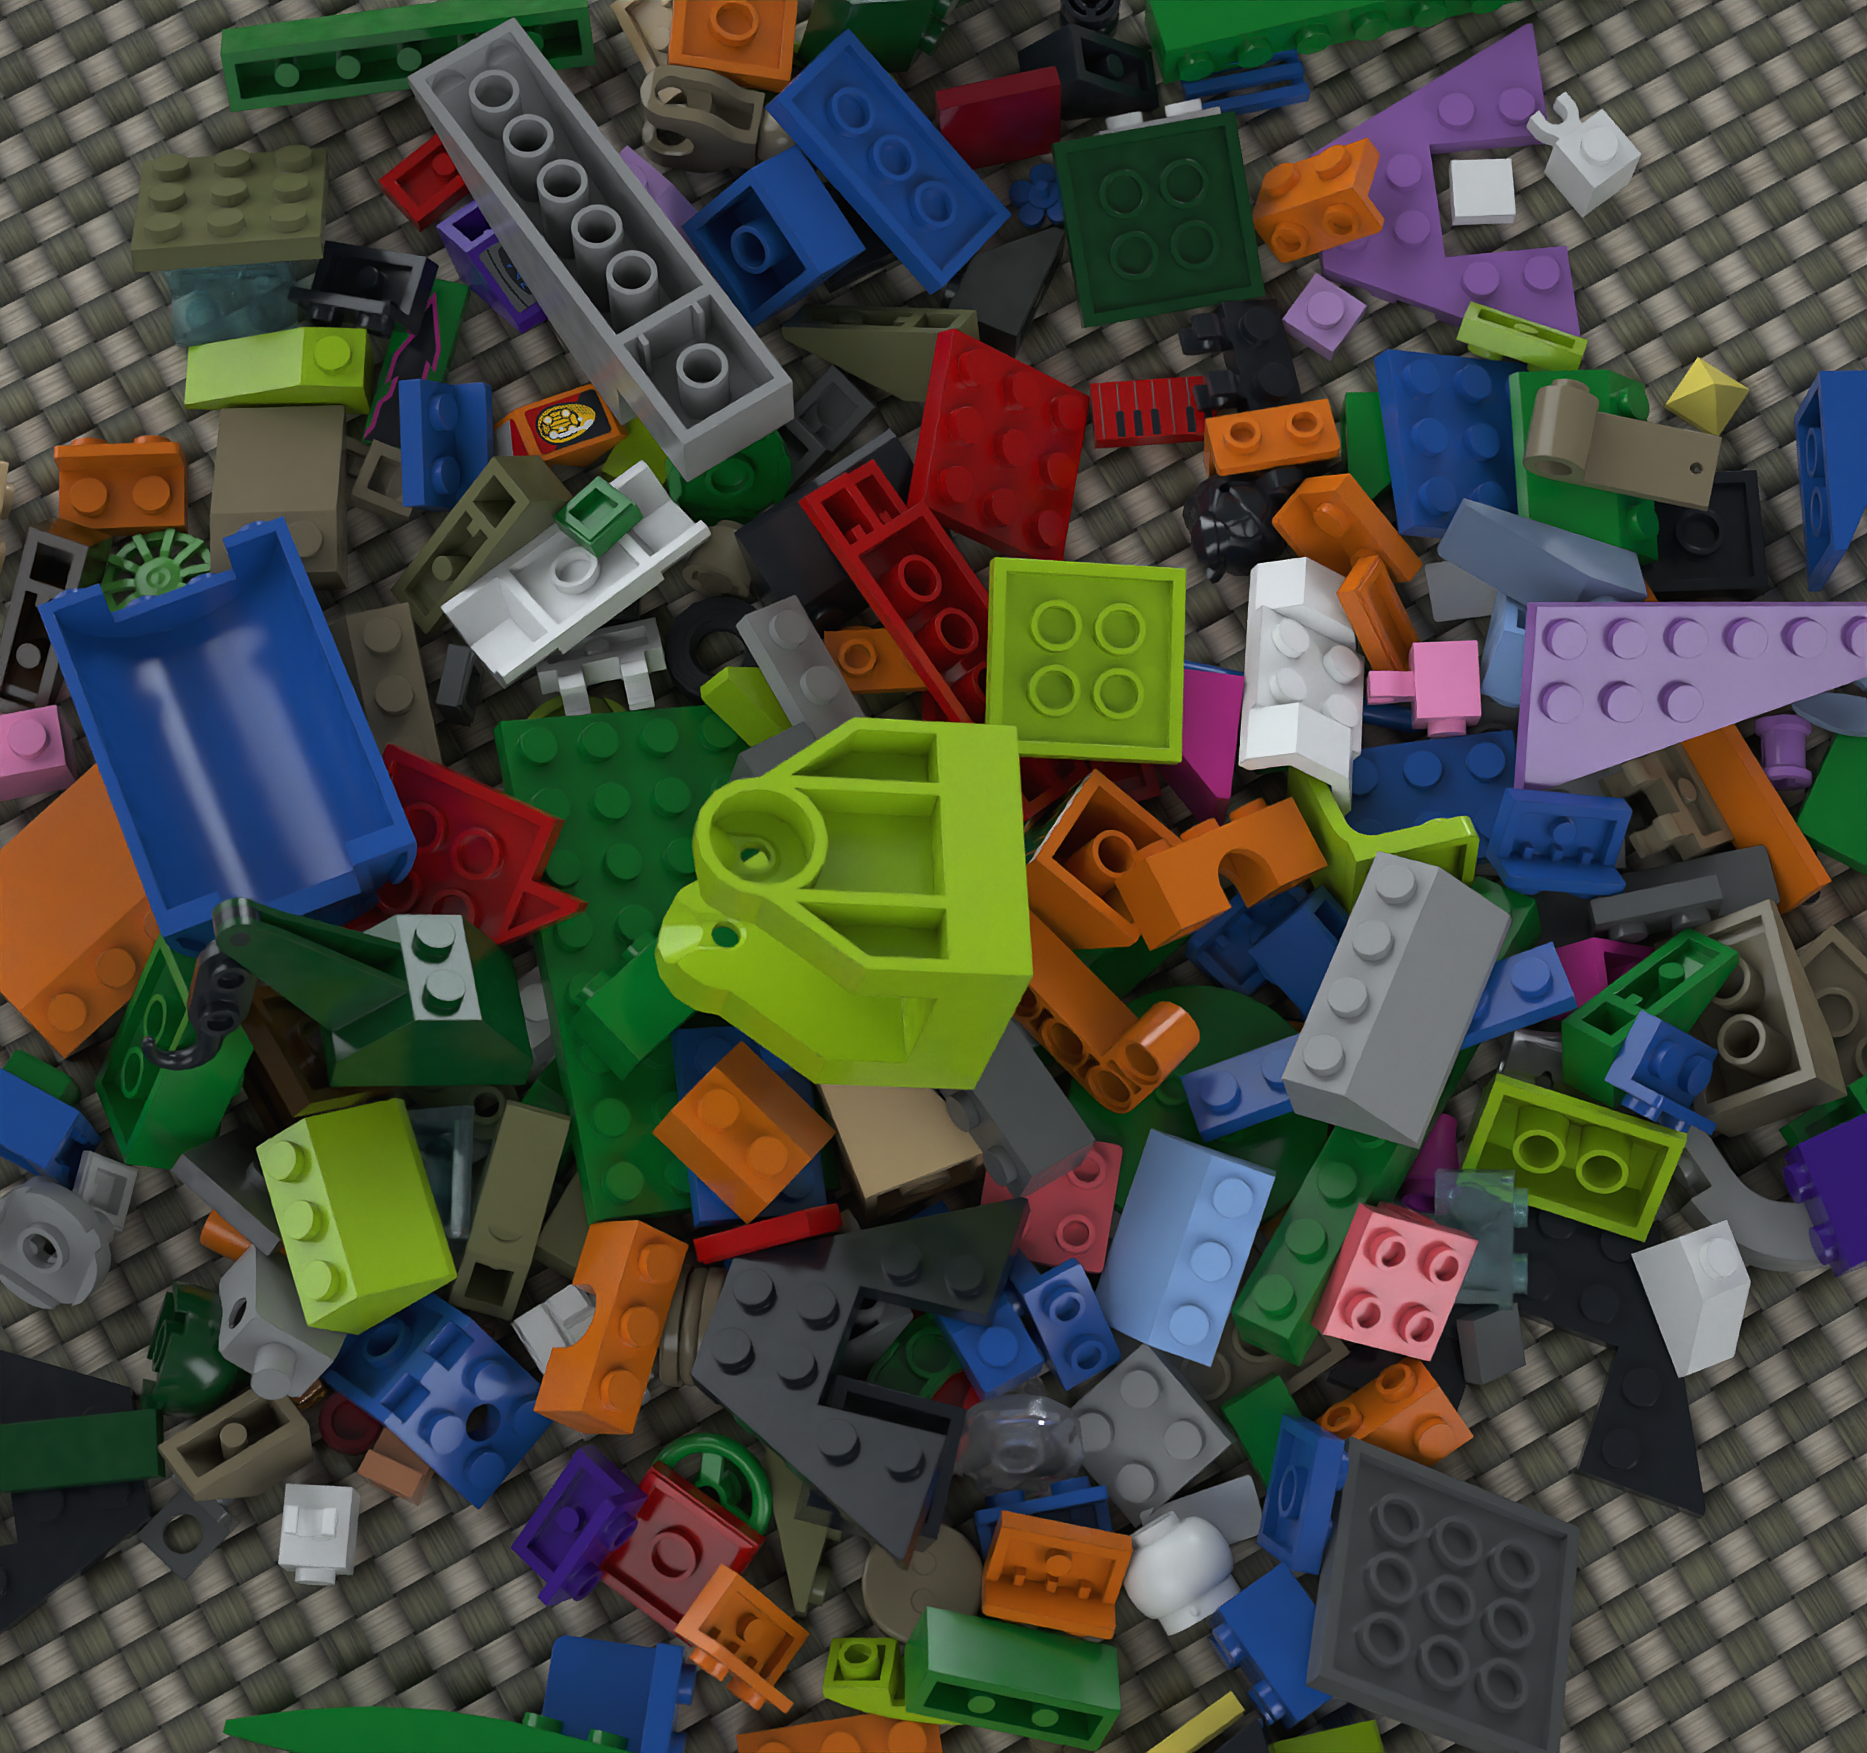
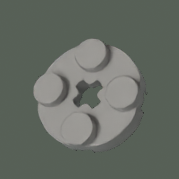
(73, 1228)

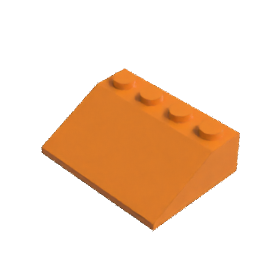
(72, 917)

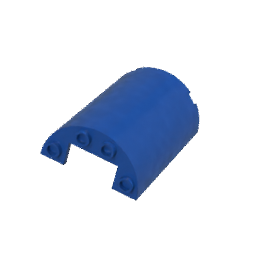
(233, 743)

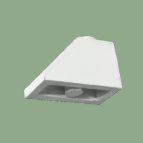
(1696, 1295)

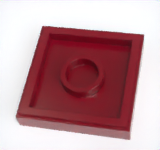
(1001, 117)

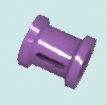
(1784, 750)

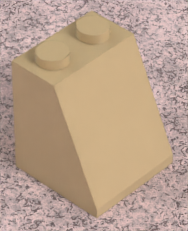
(897, 1145)

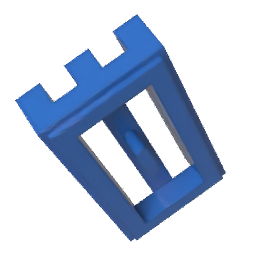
(1257, 101)

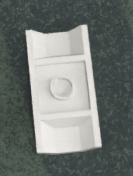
(560, 593)
(1301, 676)

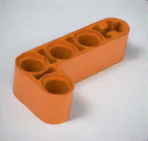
(1094, 1032)

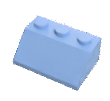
(1182, 1245)

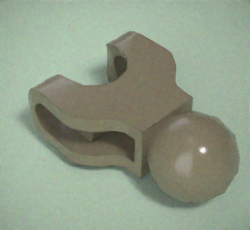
(720, 122)

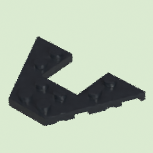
(1590, 1289)
(787, 1328)
(63, 1527)

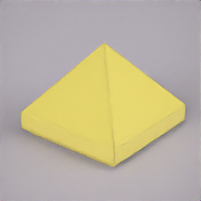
(1706, 398)

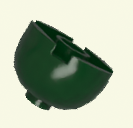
(187, 1355)

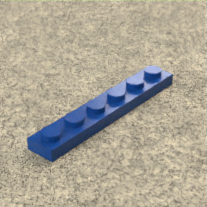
(1251, 1087)

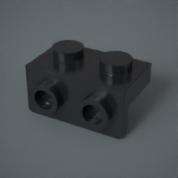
(368, 289)

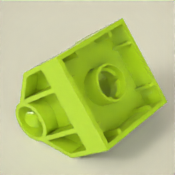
(878, 914)

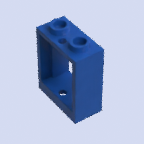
(42, 1131)

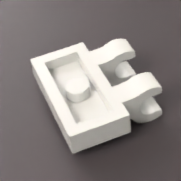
(607, 654)

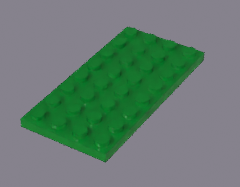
(630, 815)

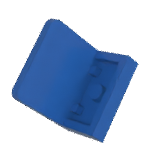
(620, 1691)

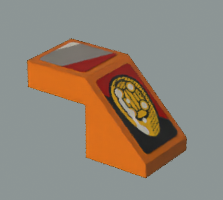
(560, 429)

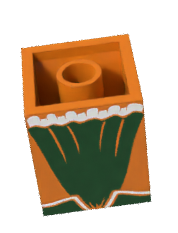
(1076, 855)

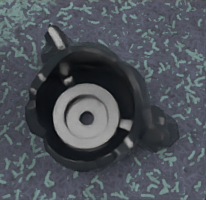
(1234, 517)

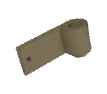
(1615, 452)

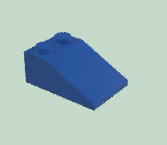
(1831, 468)

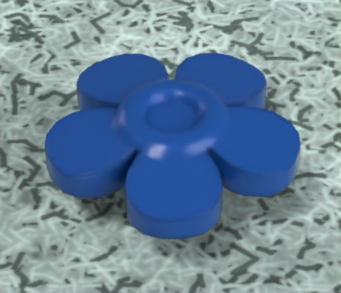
(1037, 198)

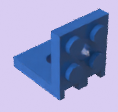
(430, 1386)

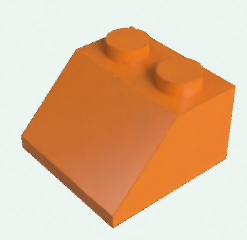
(744, 1132)

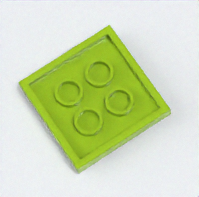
(1087, 659)

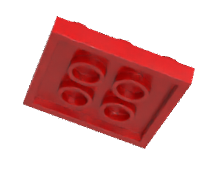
(998, 449)

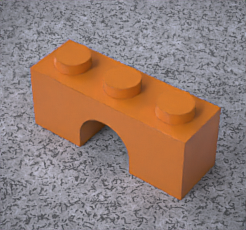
(1179, 887)
(604, 1375)

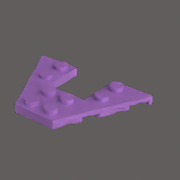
(1465, 109)

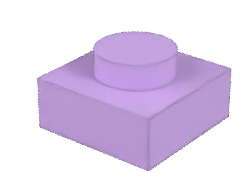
(1323, 317)

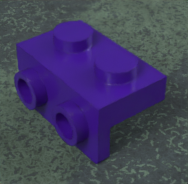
(578, 1525)

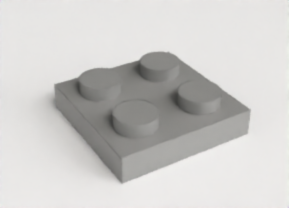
(1147, 1432)

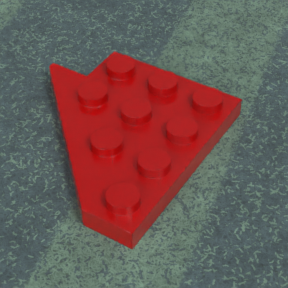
(474, 855)

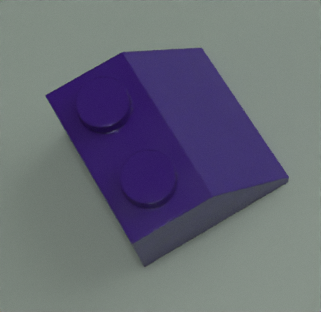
(1832, 1183)

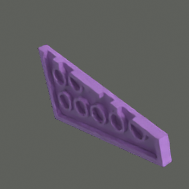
(1651, 674)

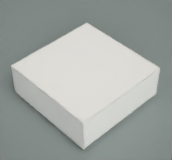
(1481, 191)

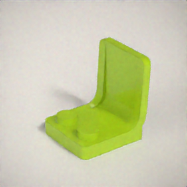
(1349, 854)

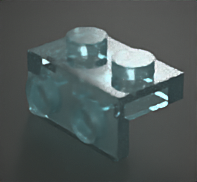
(1489, 1210)

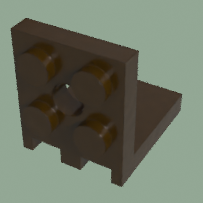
(288, 1066)

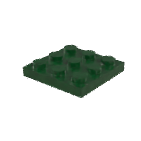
(1157, 219)

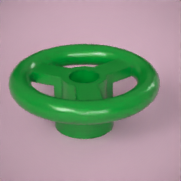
(726, 1476)

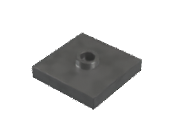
(233, 1184)

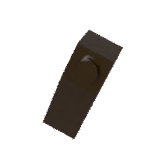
(54, 559)

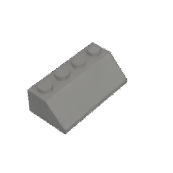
(1395, 1002)

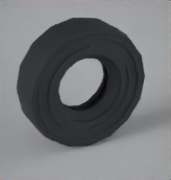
(688, 631)

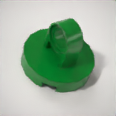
(736, 485)

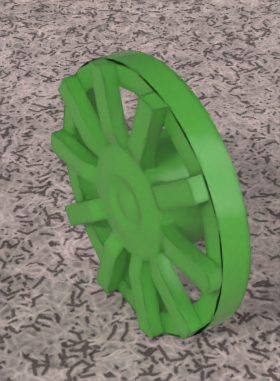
(156, 574)

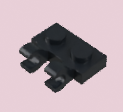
(1255, 356)

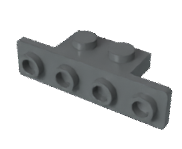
(1661, 899)

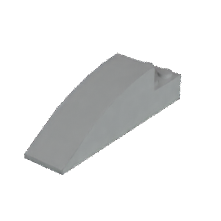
(602, 254)

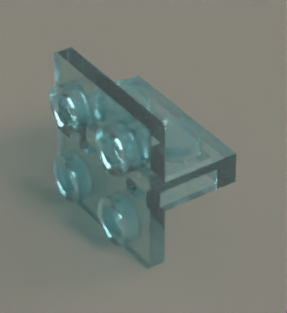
(231, 301)

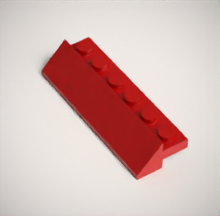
(925, 603)

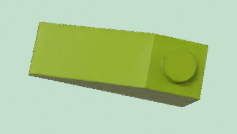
(283, 370)

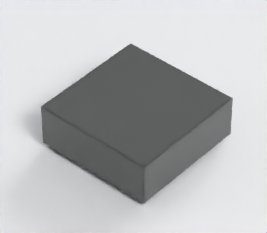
(460, 685)
(1490, 1343)

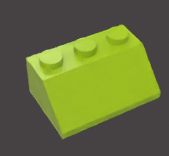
(1574, 1155)
(356, 1215)

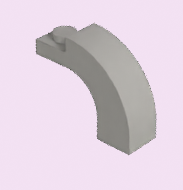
(1765, 1230)

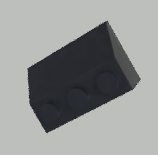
(792, 557)

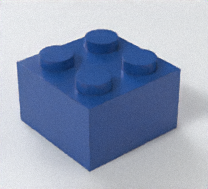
(773, 236)
(1270, 1638)

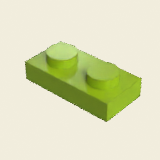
(1500, 334)

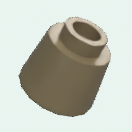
(718, 564)

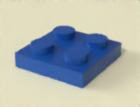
(1301, 1493)

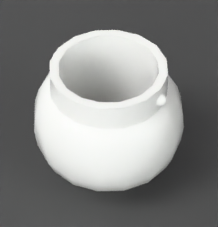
(1179, 1571)

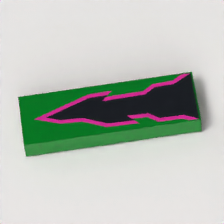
(417, 357)

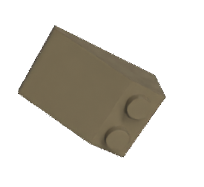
(286, 466)
(1767, 1029)

